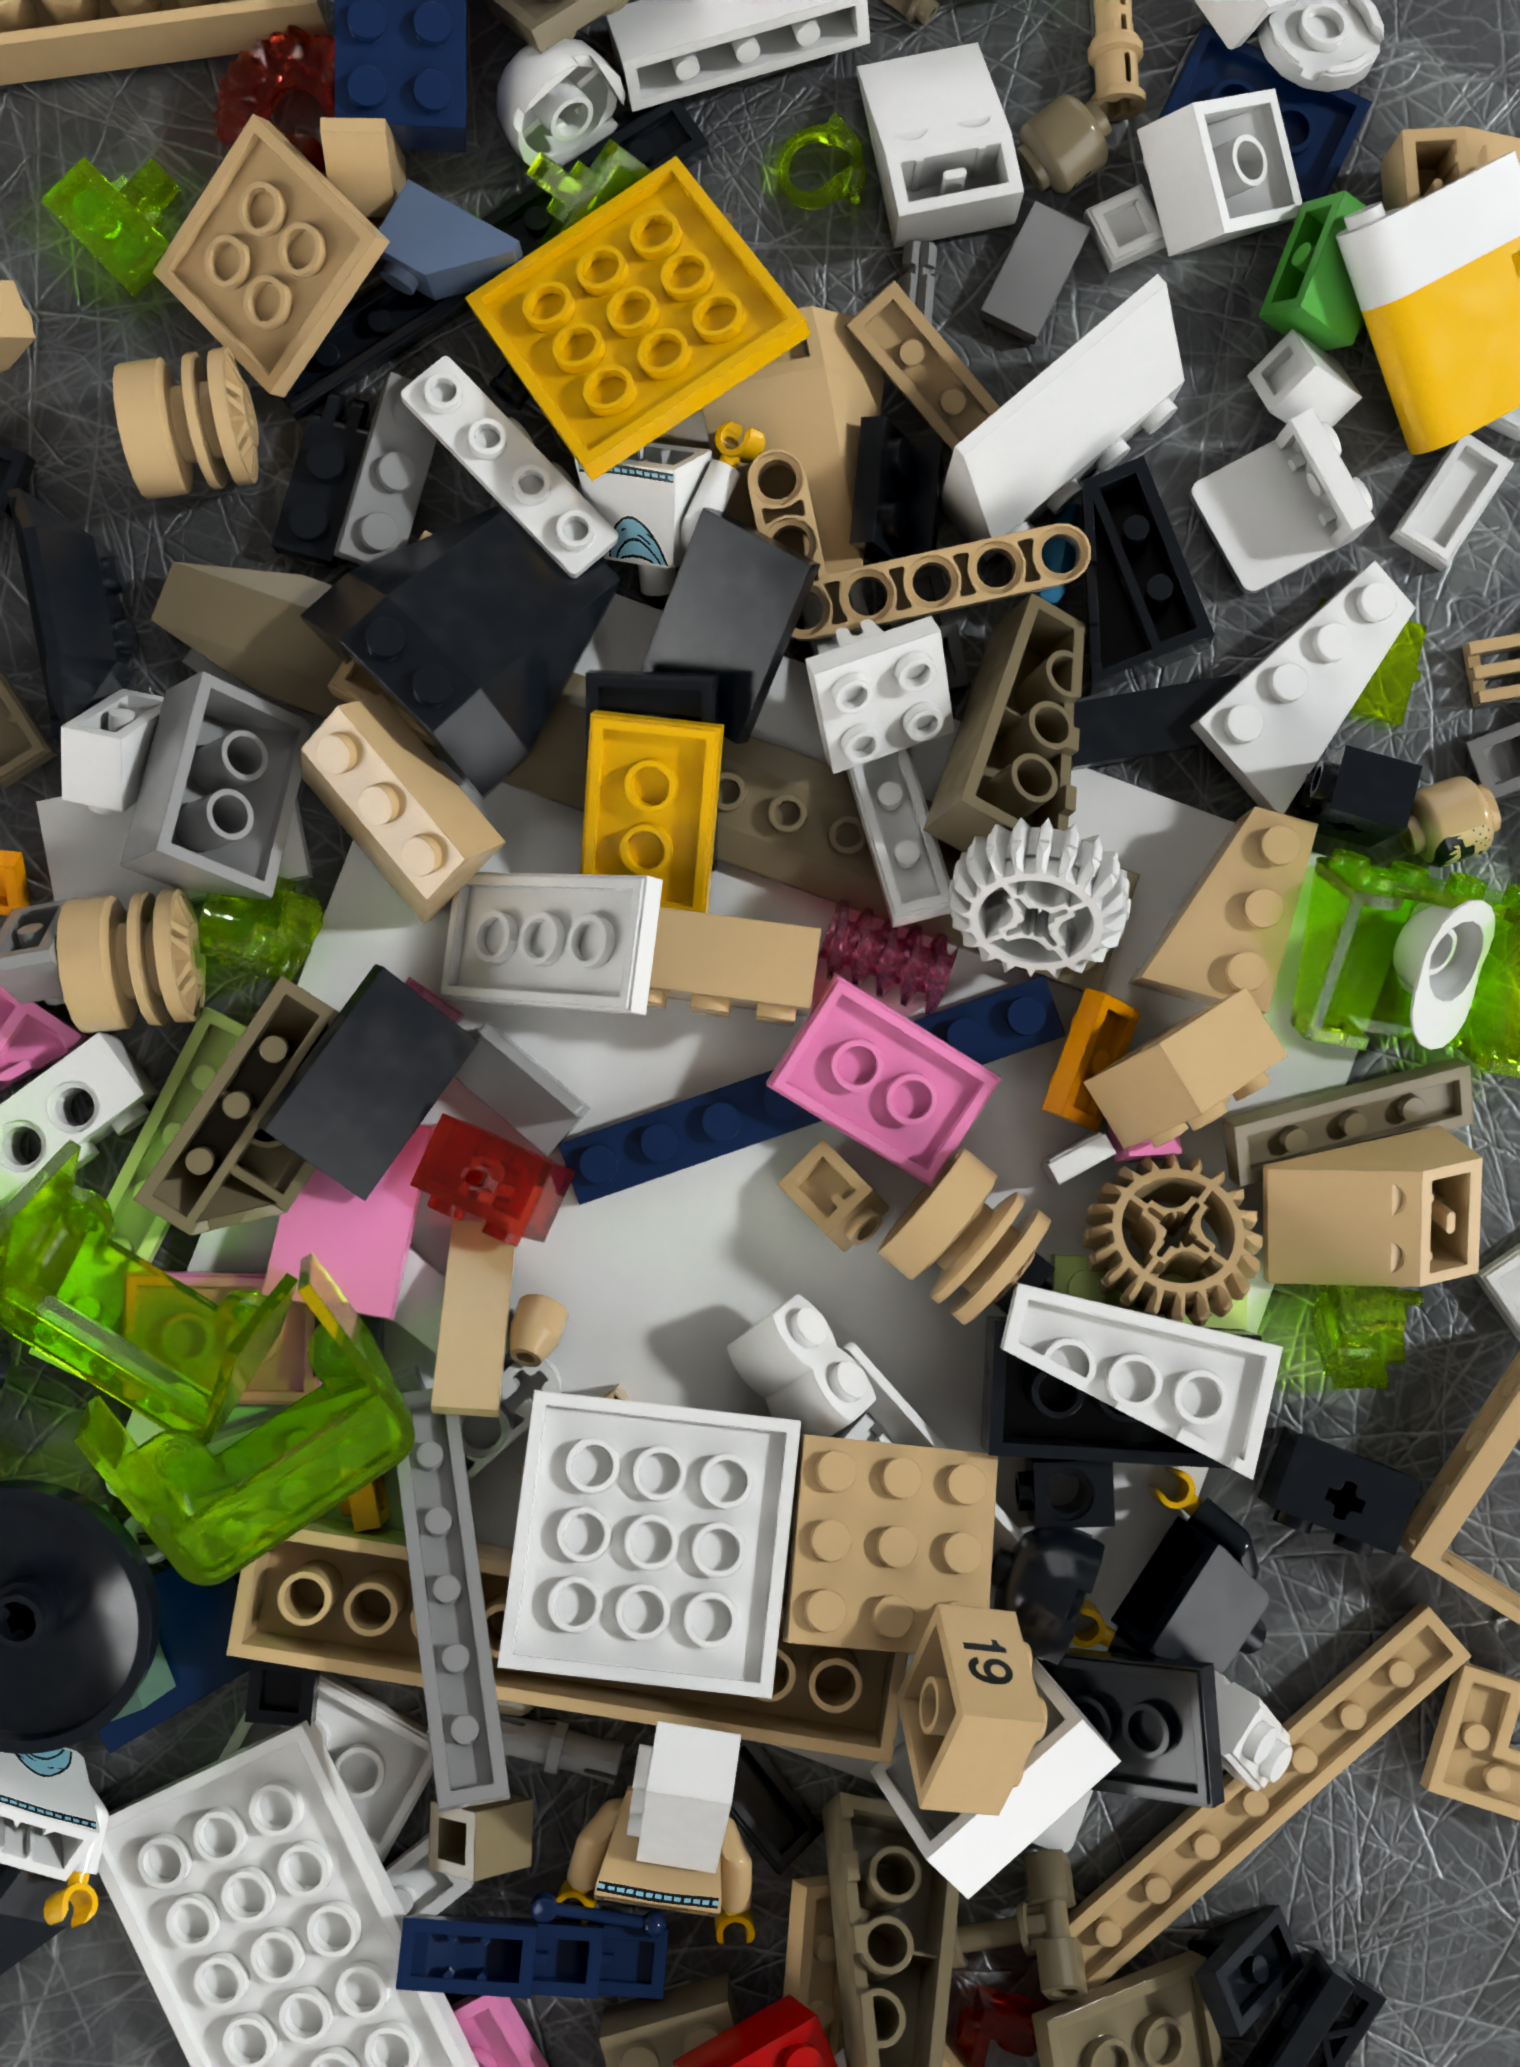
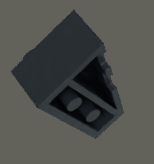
(1137, 581)

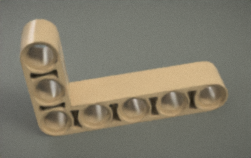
(896, 575)

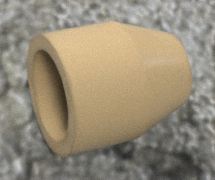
(536, 1329)

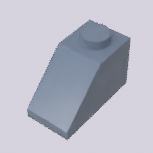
(441, 246)

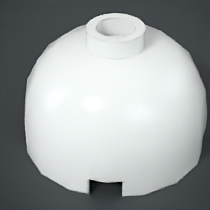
(558, 101)

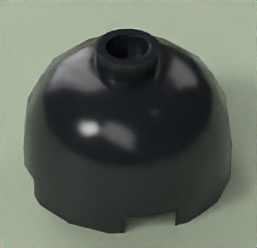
(1046, 1585)

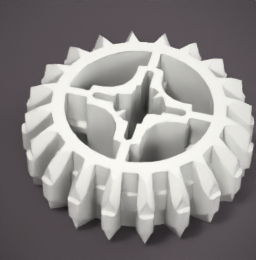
(1044, 883)

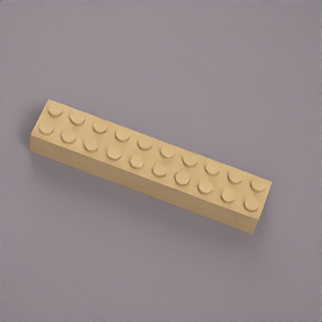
(348, 1609)

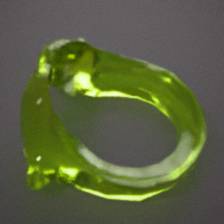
(842, 185)

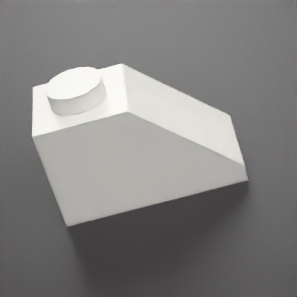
(108, 751)

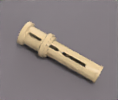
(1115, 58)

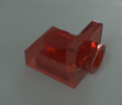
(997, 2018)

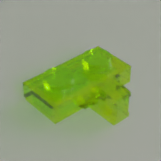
(584, 187)
(116, 218)

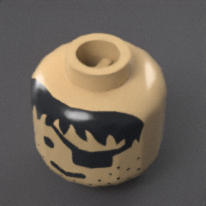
(1451, 821)

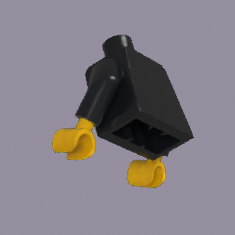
(1194, 1593)

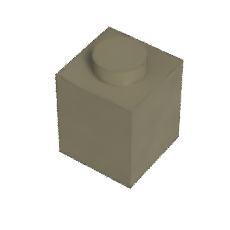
(481, 1838)

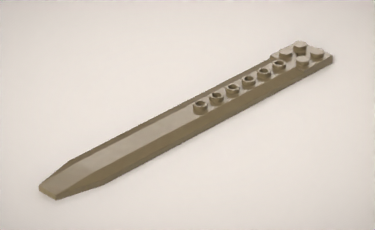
(775, 806)

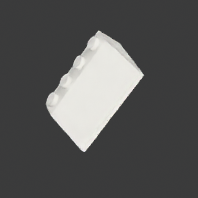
(1068, 421)

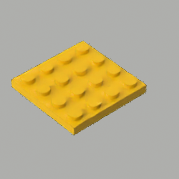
(637, 317)

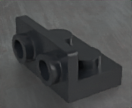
(896, 491)

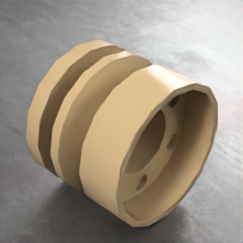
(174, 425)
(130, 960)
(965, 1237)

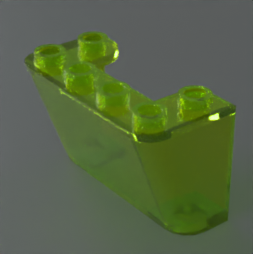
(1348, 968)

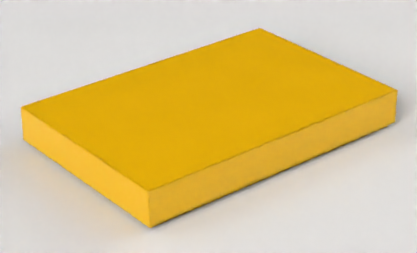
(653, 803)

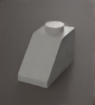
(30, 954)

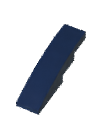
(529, 1958)

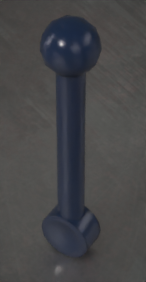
(545, 1908)

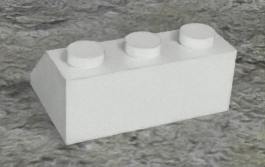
(1055, 1776)

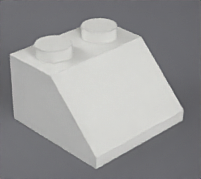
(1220, 170)

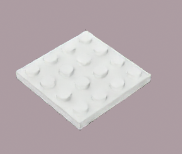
(651, 1544)

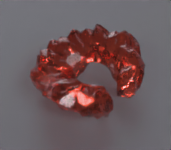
(265, 73)

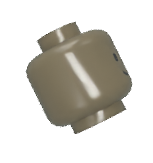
(1063, 144)

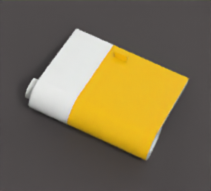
(1443, 301)

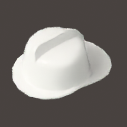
(1440, 966)

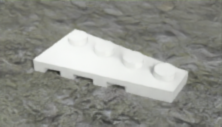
(1296, 698)
(1167, 1373)

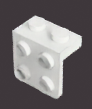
(1283, 504)

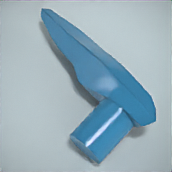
(1059, 556)

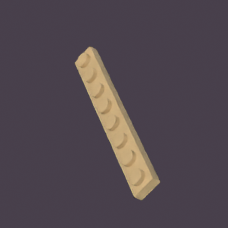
(1210, 1842)

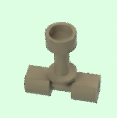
(1039, 1927)

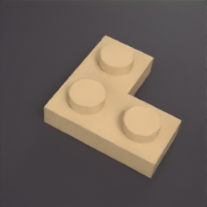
(1472, 1740)

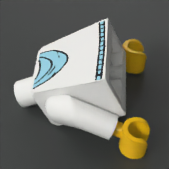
(659, 498)
(53, 1826)

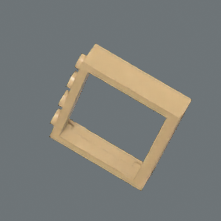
(1459, 1489)

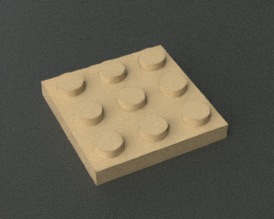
(270, 256)
(885, 1540)

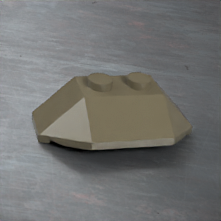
(220, 1162)

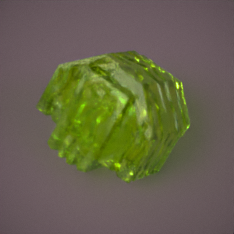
(261, 935)
(1361, 1332)

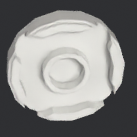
(1323, 42)

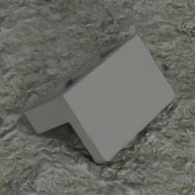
(520, 1090)

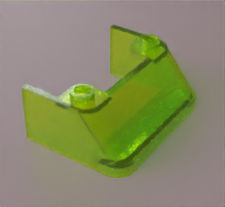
(122, 1317)
(236, 1506)

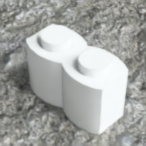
(801, 1370)

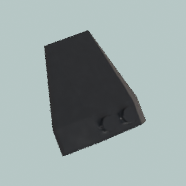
(469, 637)

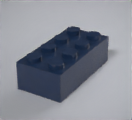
(405, 67)

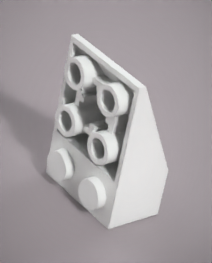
(940, 144)

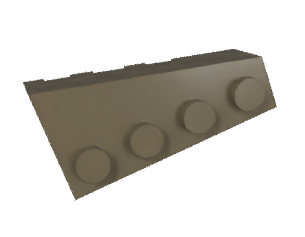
(1015, 730)
(890, 1936)

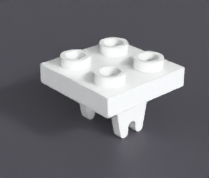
(880, 692)

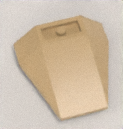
(808, 406)

